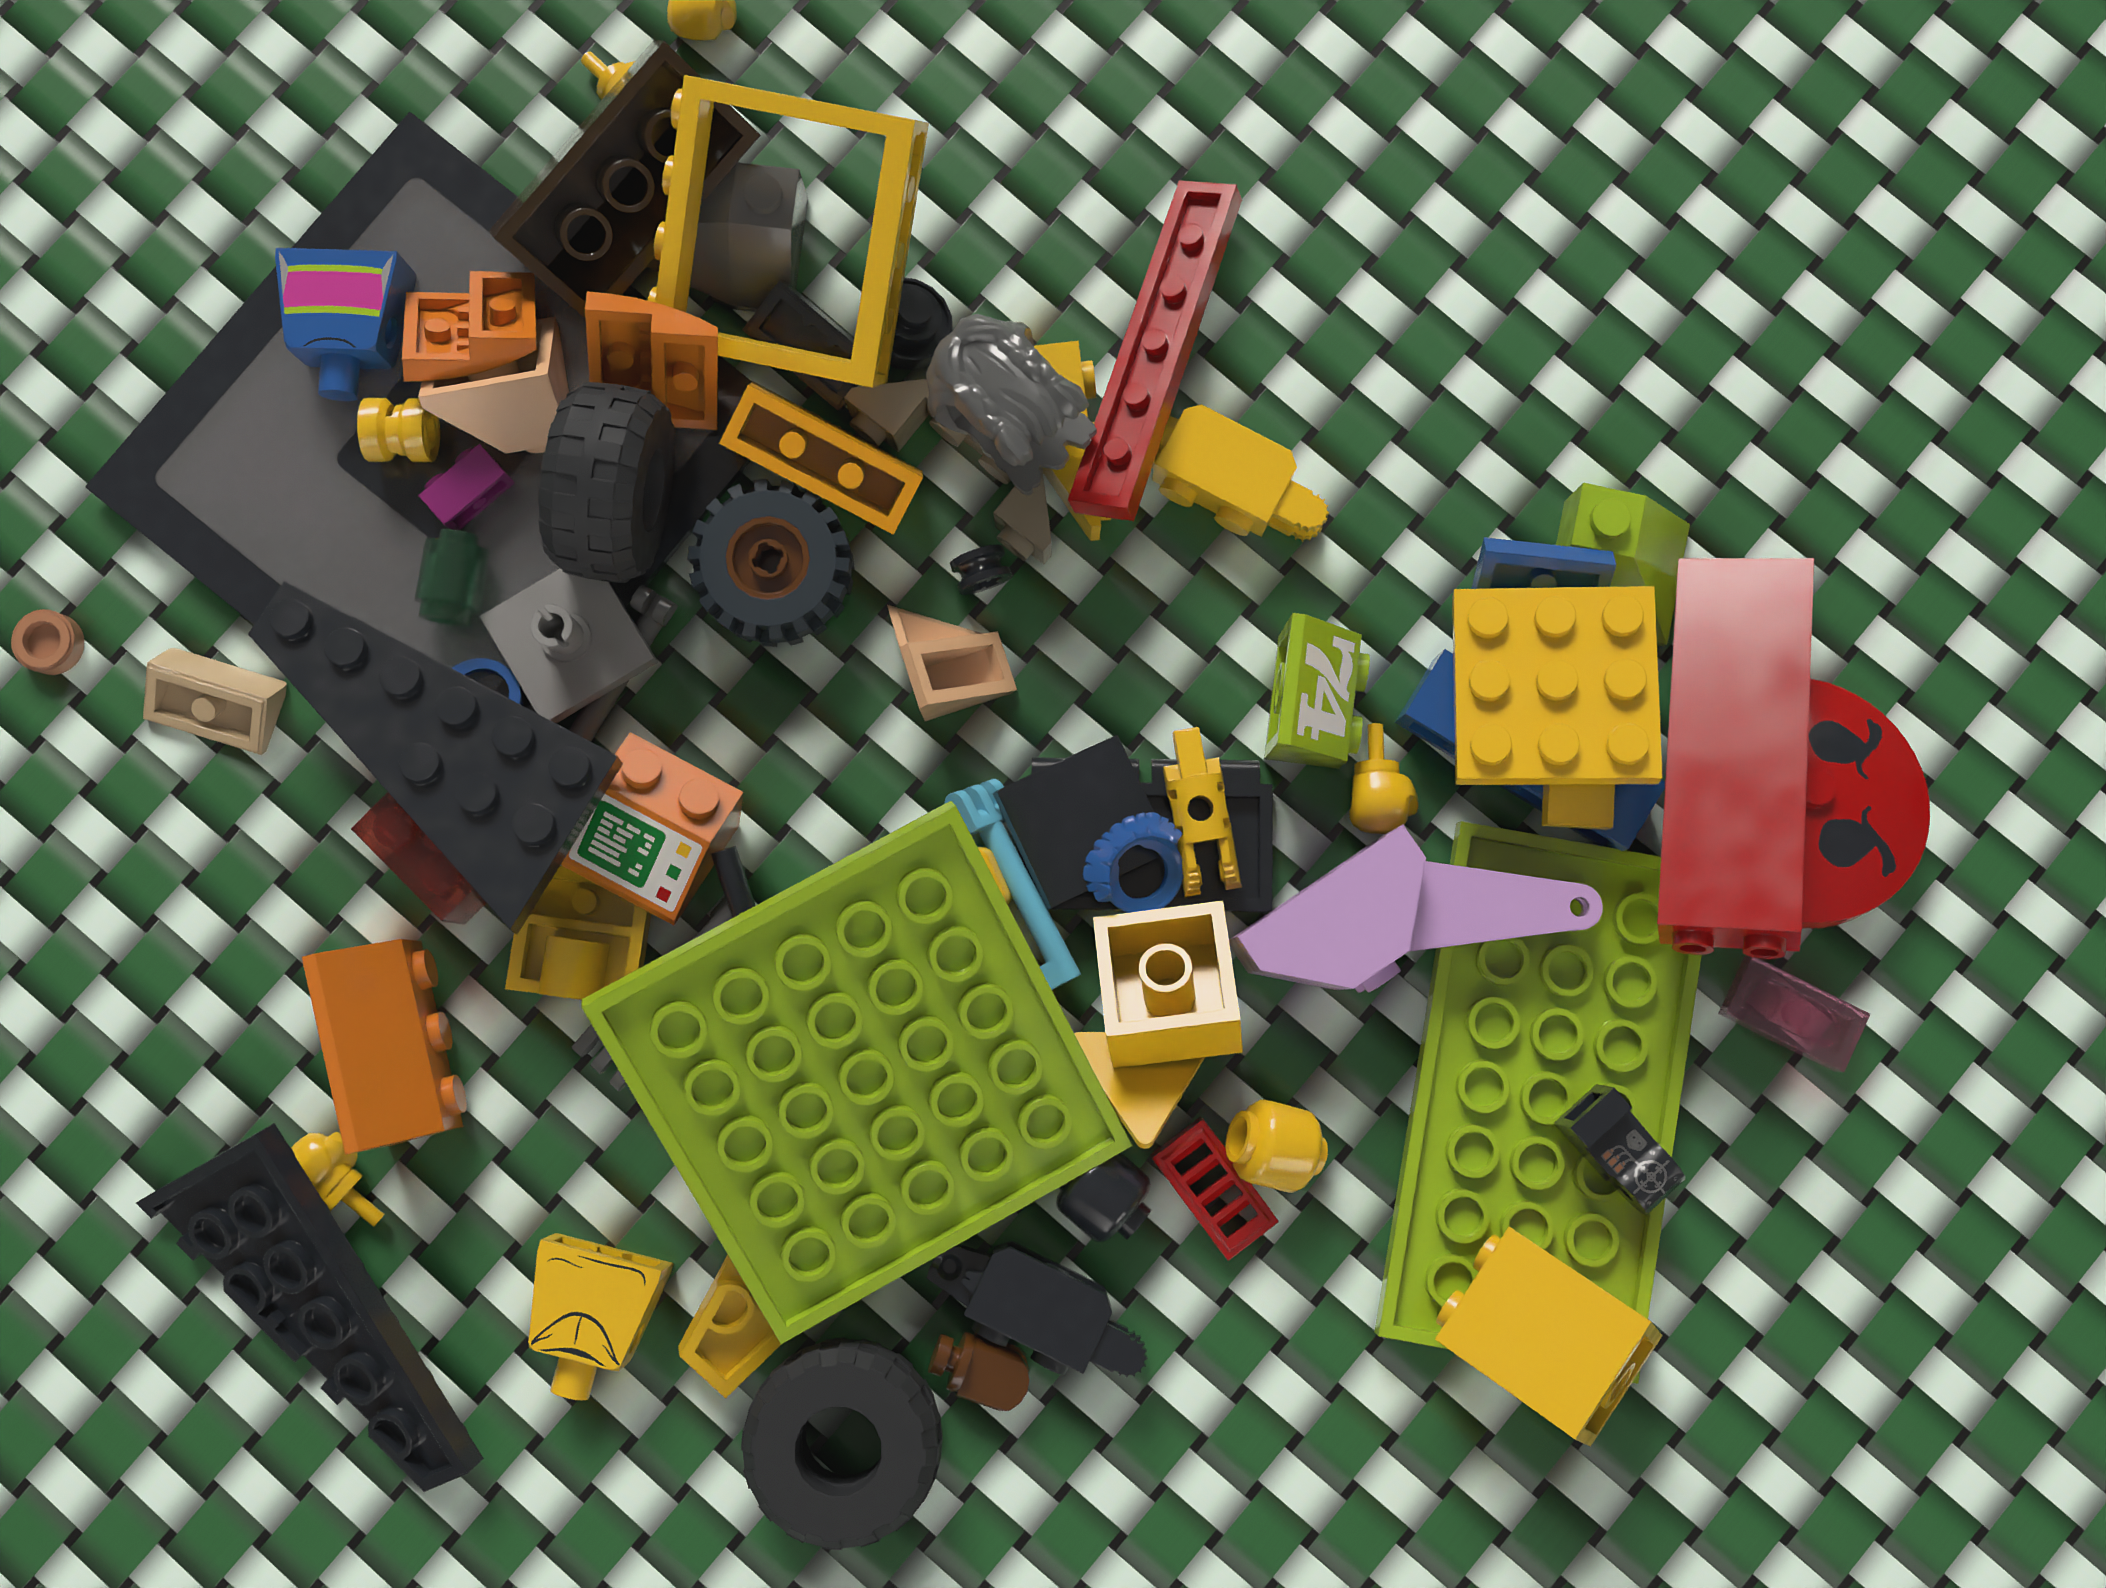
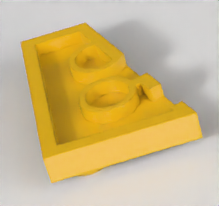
(727, 1333)

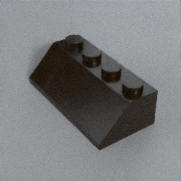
(601, 196)

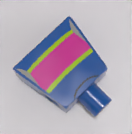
(343, 312)

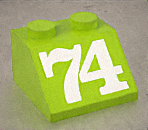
(1315, 694)

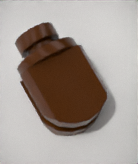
(982, 1370)

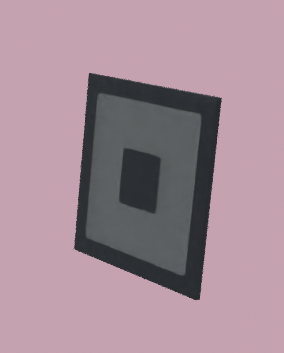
(267, 479)

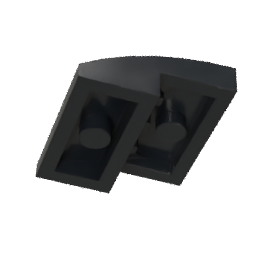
(1068, 808)

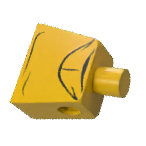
(591, 1308)

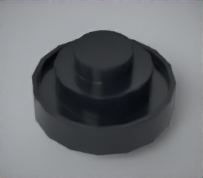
(920, 325)

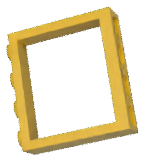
(888, 241)

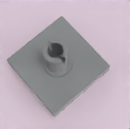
(568, 642)

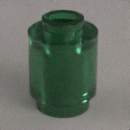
(451, 578)

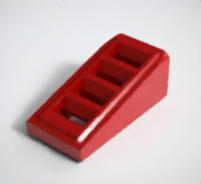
(1181, 1146)

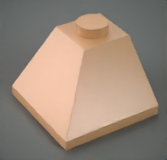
(510, 403)

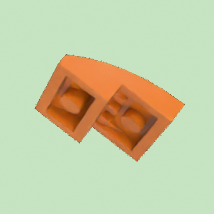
(469, 331)
(655, 351)

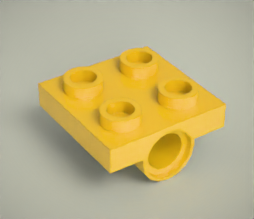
(577, 940)

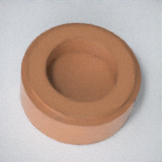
(47, 642)

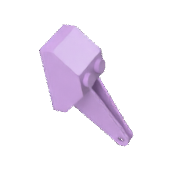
(1395, 902)

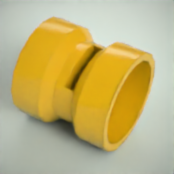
(397, 430)

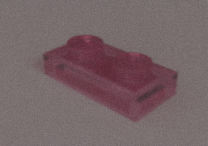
(1794, 1014)

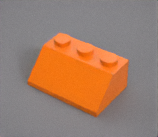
(384, 1043)

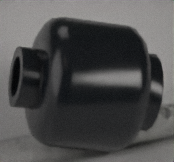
(1106, 1199)

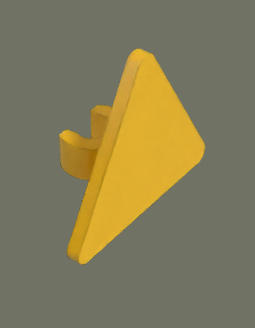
(1142, 1093)

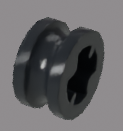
(981, 569)

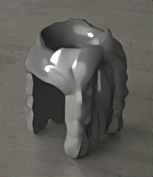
(1007, 398)

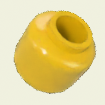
(1276, 1145)

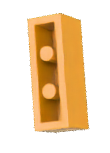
(821, 457)

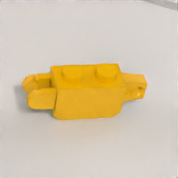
(1235, 476)

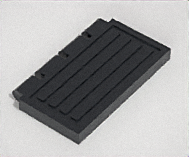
(1251, 821)

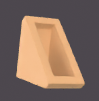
(950, 663)

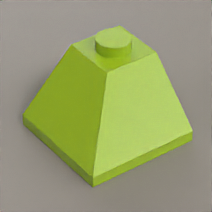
(1639, 533)

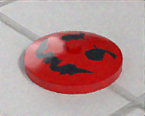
(1862, 808)

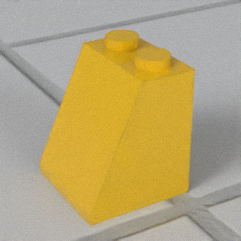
(1547, 1335)

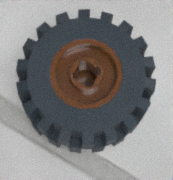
(771, 563)

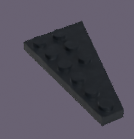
(465, 763)
(313, 1297)

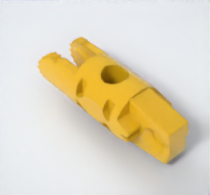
(1202, 779)

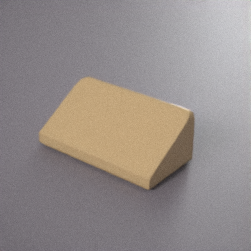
(213, 699)

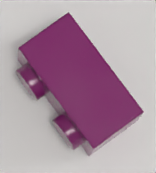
(466, 488)

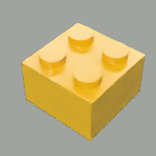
(1167, 985)

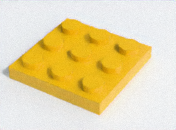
(1556, 686)

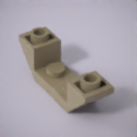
(894, 414)

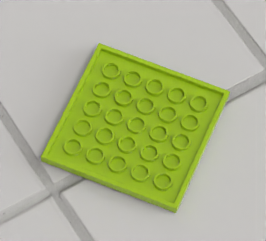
(859, 1071)

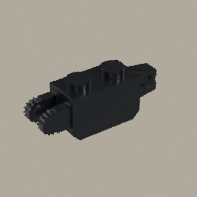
(1040, 1306)

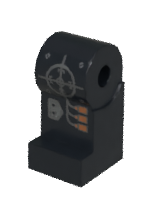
(1620, 1148)

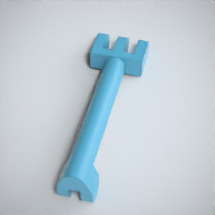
(984, 817)

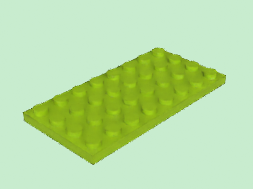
(1511, 1047)

